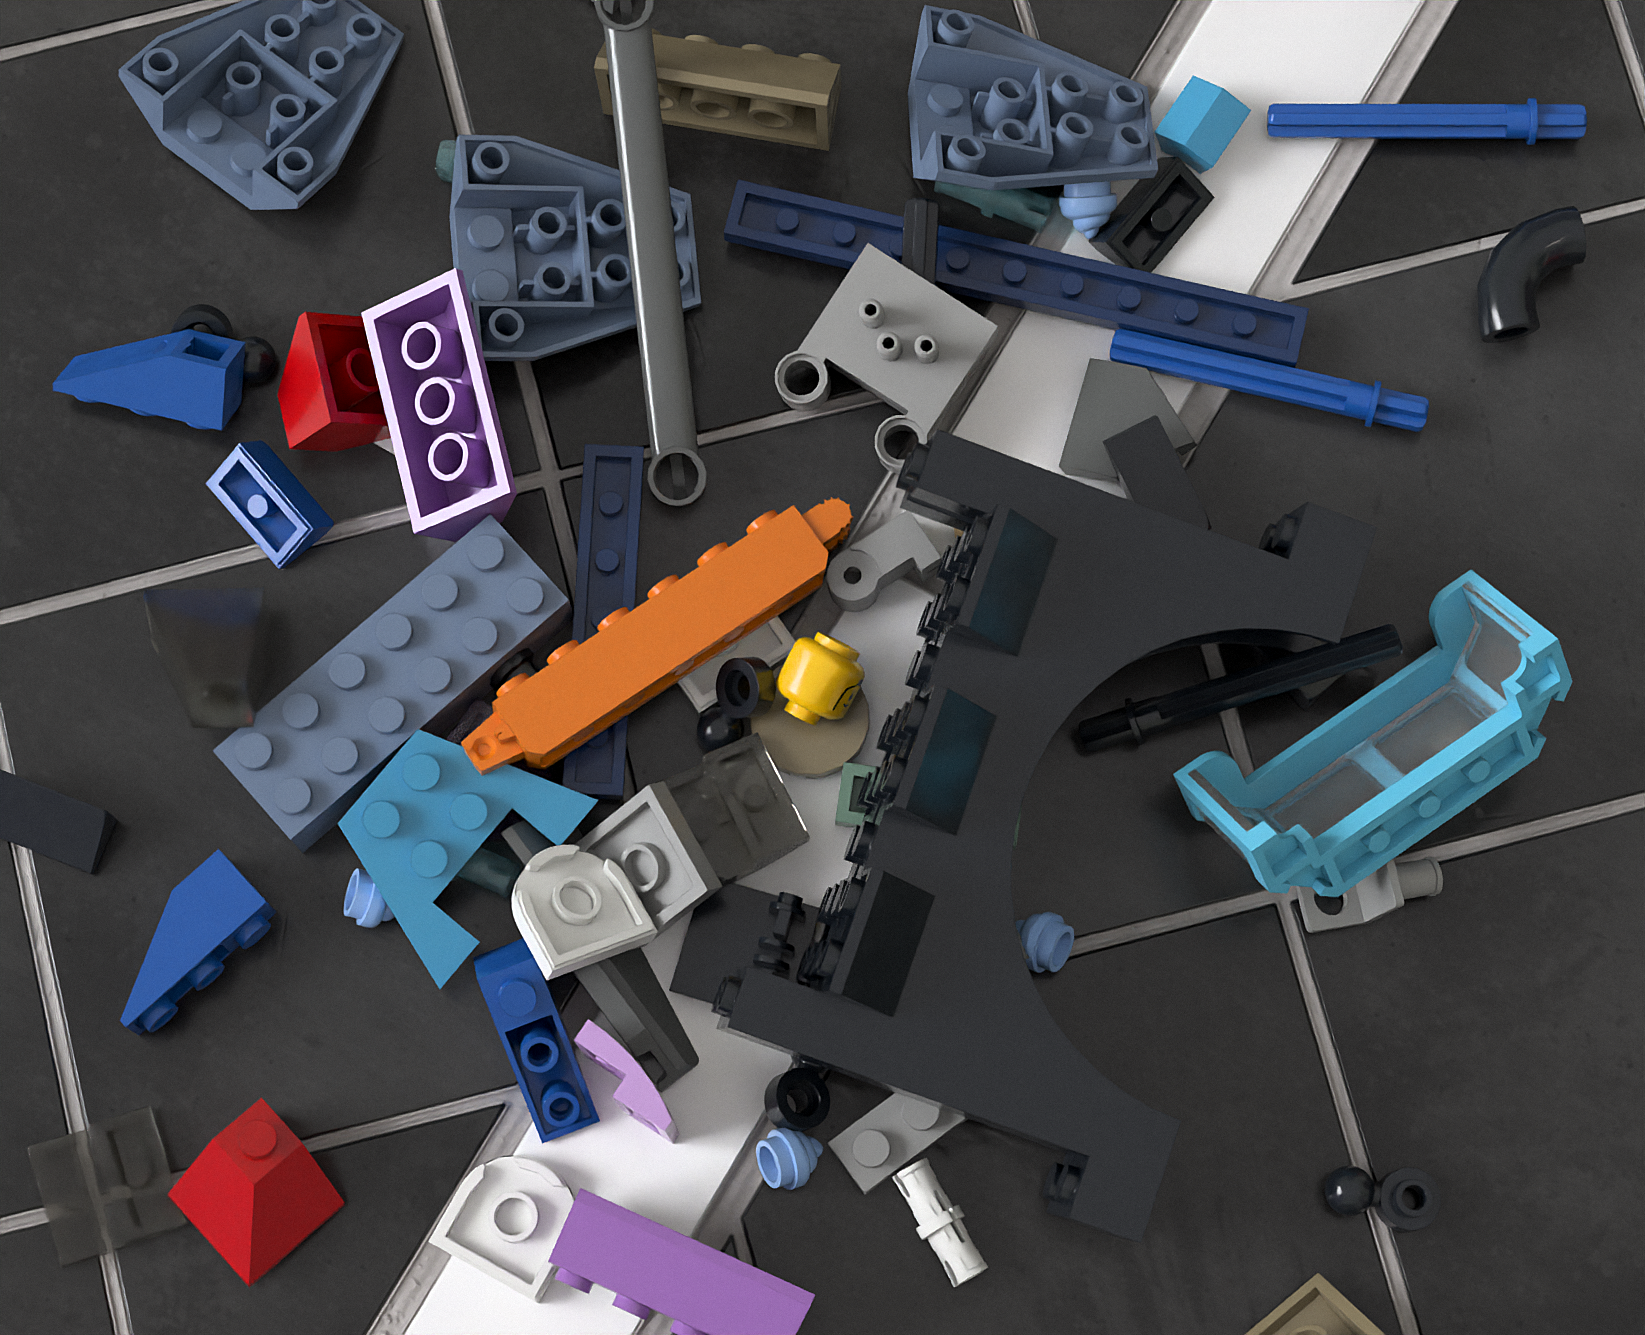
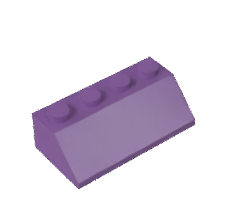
(440, 408)
(671, 1274)

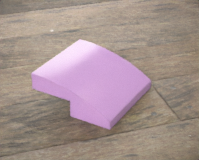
(636, 1092)

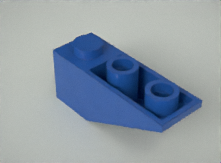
(170, 376)
(199, 928)
(535, 1040)

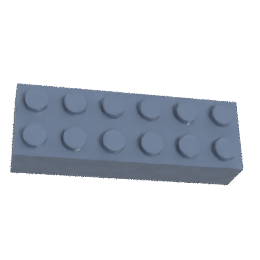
(397, 672)

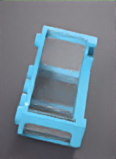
(1395, 756)

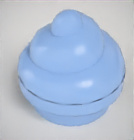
(1088, 205)
(365, 901)
(1045, 941)
(787, 1158)

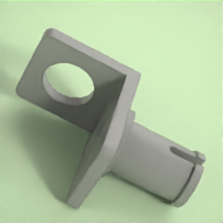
(1374, 895)

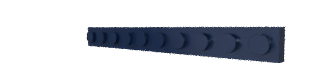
(1024, 275)

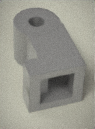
(880, 560)

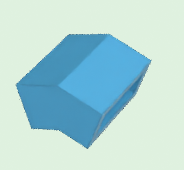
(1201, 124)

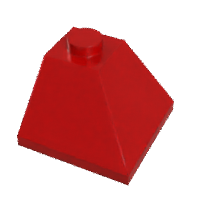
(331, 386)
(255, 1193)

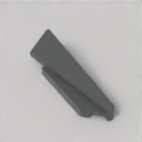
(624, 989)

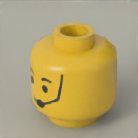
(820, 678)

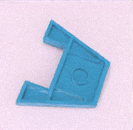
(429, 819)

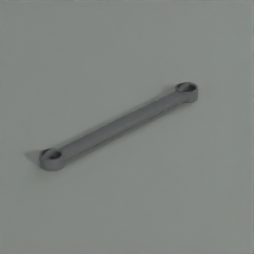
(652, 247)

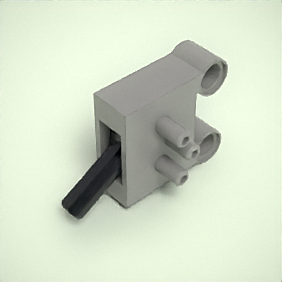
(895, 336)

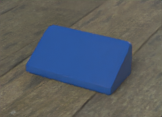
(269, 502)

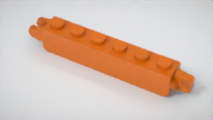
(660, 640)

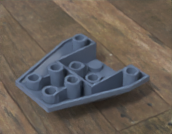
(265, 93)
(1019, 112)
(548, 247)

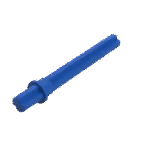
(1428, 121)
(1271, 380)

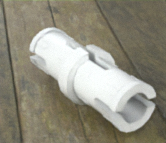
(940, 1222)

